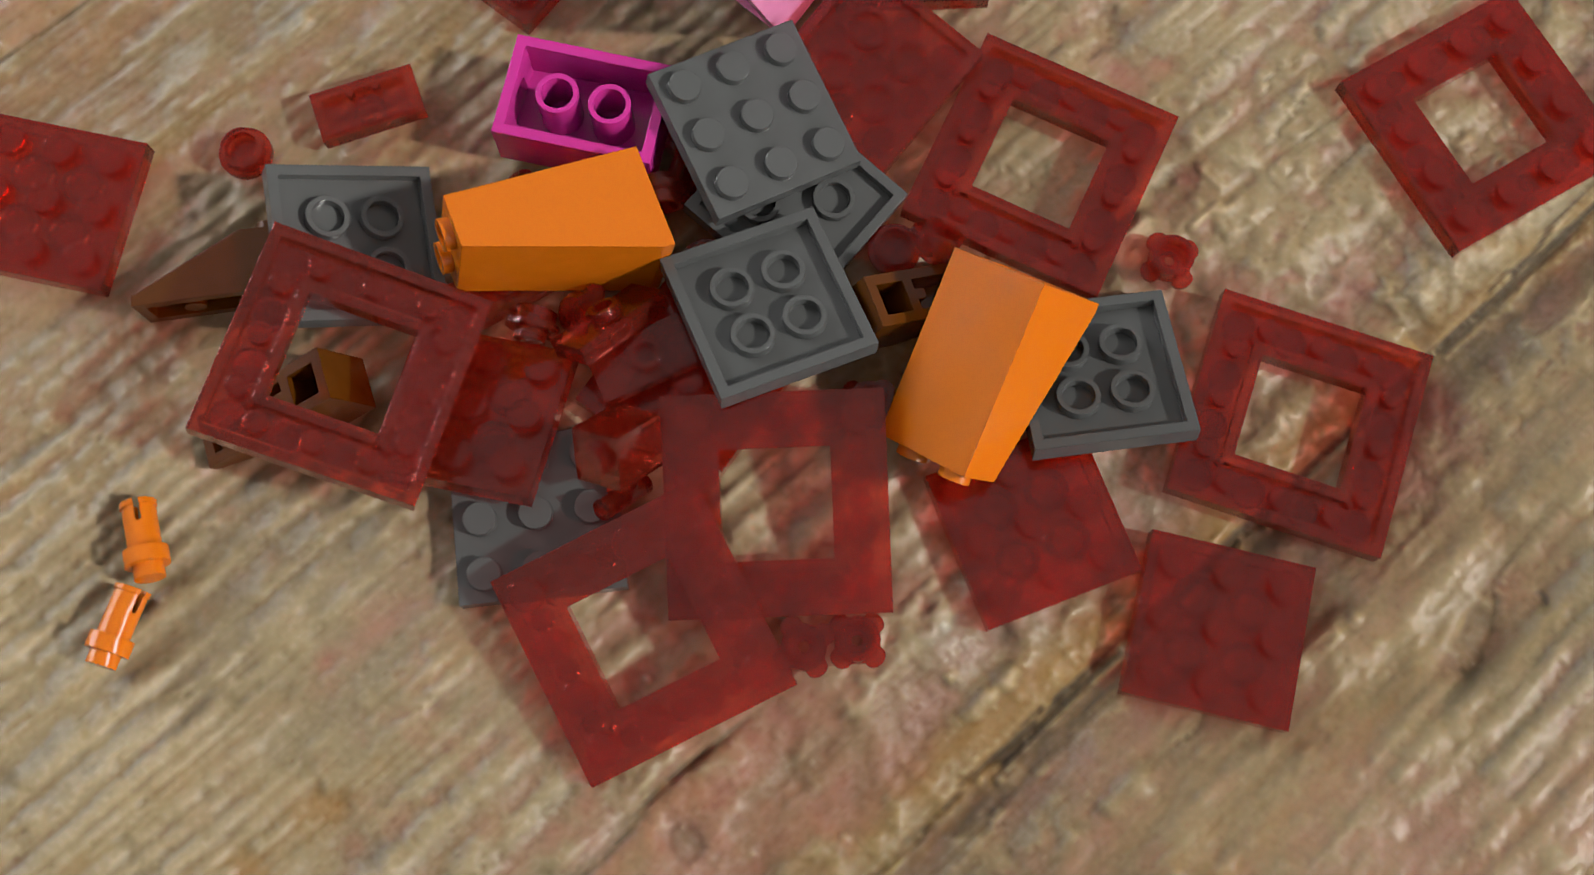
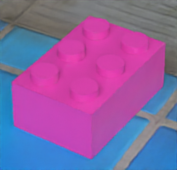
(576, 105)

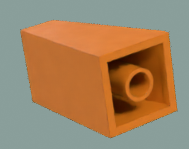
(557, 229)
(982, 366)

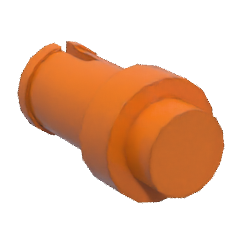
(145, 552)
(115, 630)

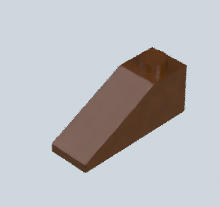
(207, 282)
(899, 301)
(316, 381)

